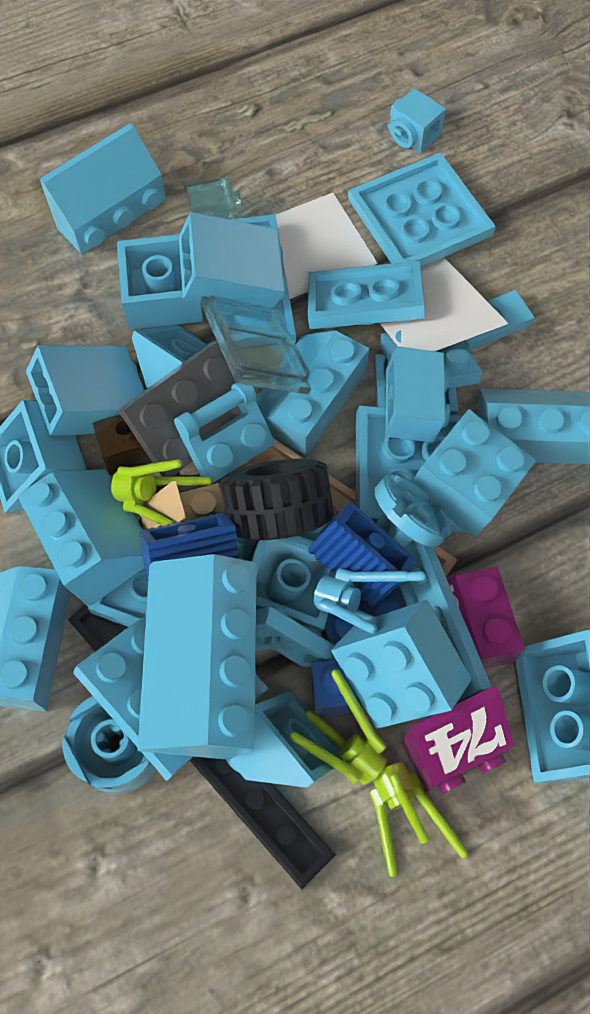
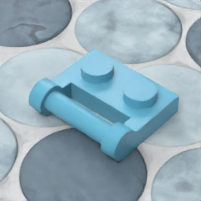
(230, 443)

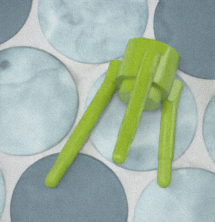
(136, 486)
(361, 757)
(399, 789)

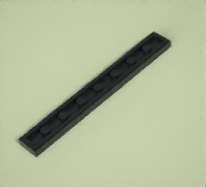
(256, 803)

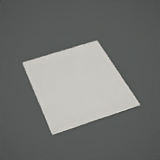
(318, 239)
(452, 311)

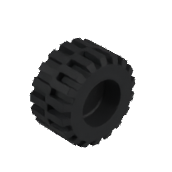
(278, 498)

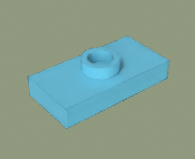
(513, 310)

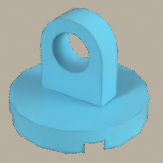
(408, 514)

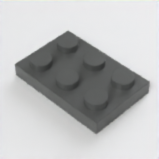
(183, 390)

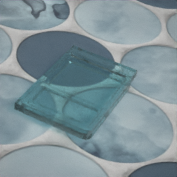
(256, 345)

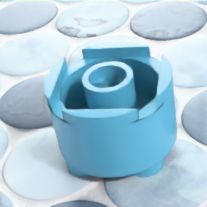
(89, 753)

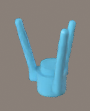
(341, 598)

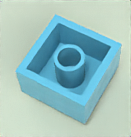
(153, 283)
(473, 473)
(403, 667)

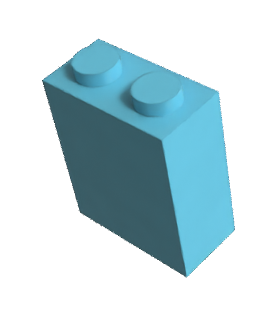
(230, 261)
(81, 385)

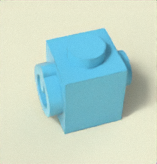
(416, 121)

